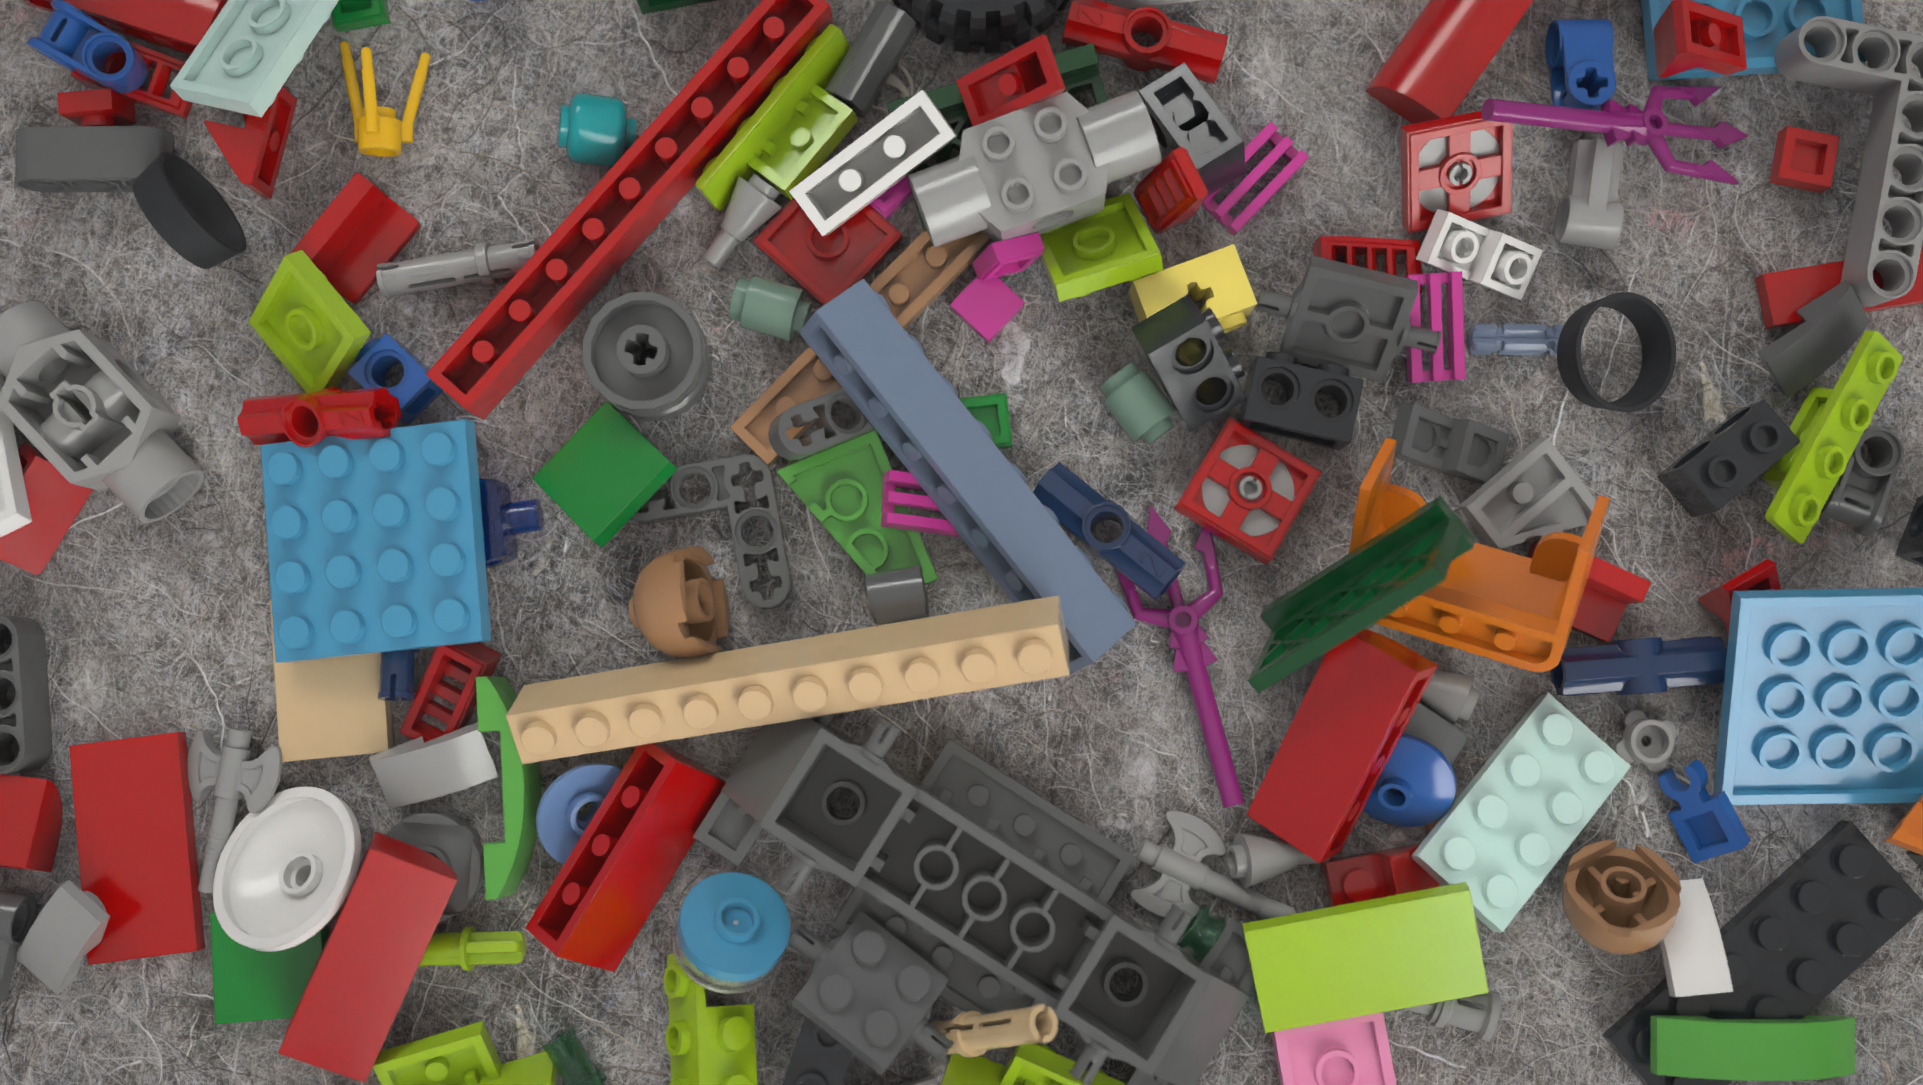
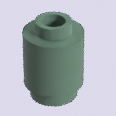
(769, 307)
(1138, 404)

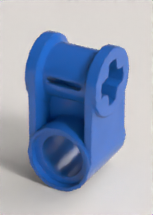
(84, 45)
(1580, 62)

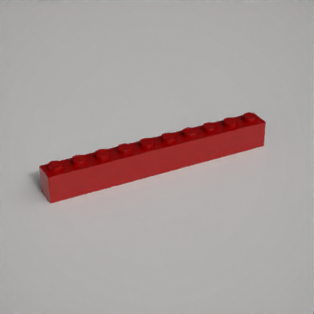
(626, 205)

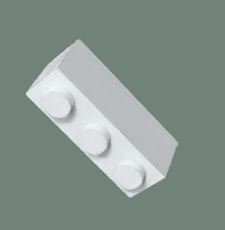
(873, 163)

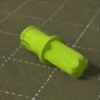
(475, 948)

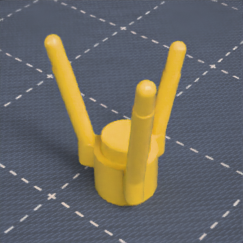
(376, 126)

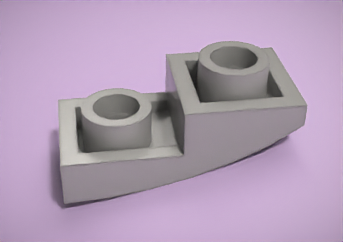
(433, 768)
(62, 935)

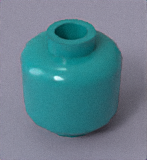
(595, 129)

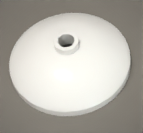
(287, 869)

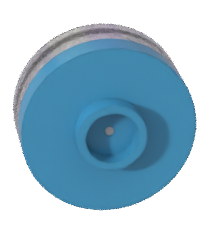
(731, 932)

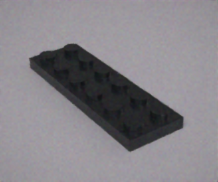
(1787, 944)

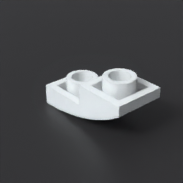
(1480, 253)
(1694, 947)

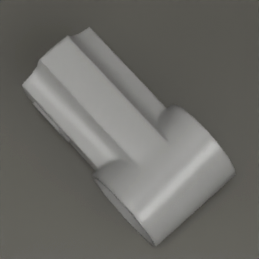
(1590, 208)

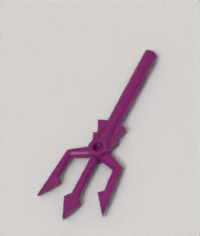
(1630, 125)
(1191, 652)

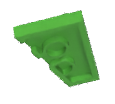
(846, 496)

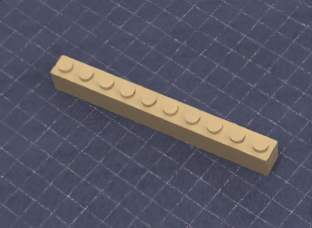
(791, 680)

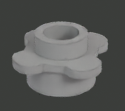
(1661, 745)

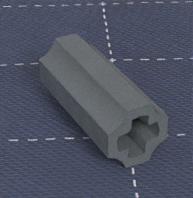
(872, 57)

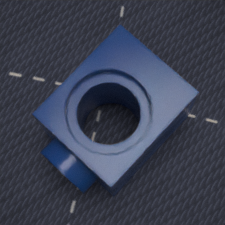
(415, 389)

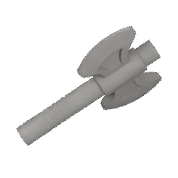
(232, 776)
(1182, 868)

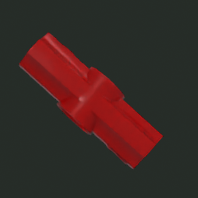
(1112, 30)
(316, 415)

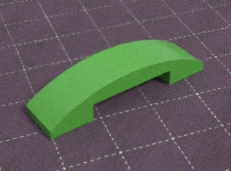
(521, 785)
(1753, 1048)

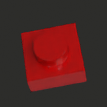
(96, 107)
(1804, 159)

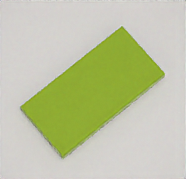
(1366, 957)

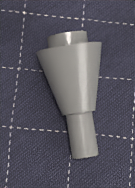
(747, 210)
(1451, 696)
(1262, 858)

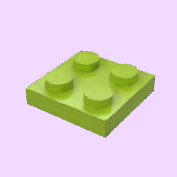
(1100, 250)
(308, 324)

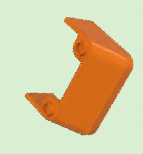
(1491, 598)

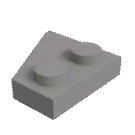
(1530, 498)

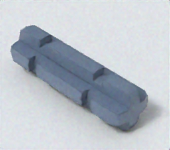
(1513, 339)

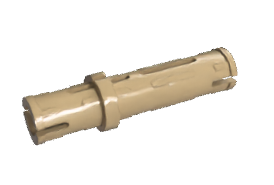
(978, 1032)

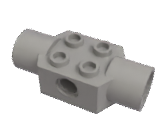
(1035, 168)
(92, 413)

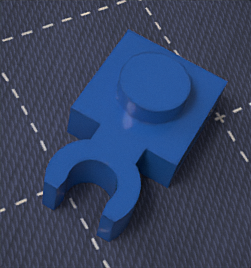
(1702, 820)

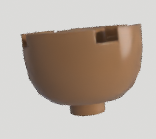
(680, 604)
(1620, 897)

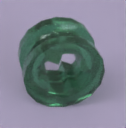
(1202, 932)

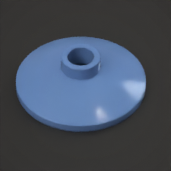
(557, 816)

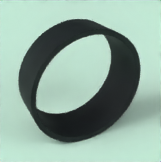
(188, 212)
(1657, 352)

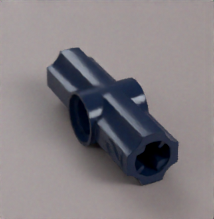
(1132, 554)
(1640, 666)

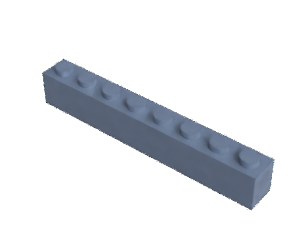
(963, 468)

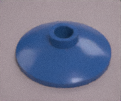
(1425, 784)

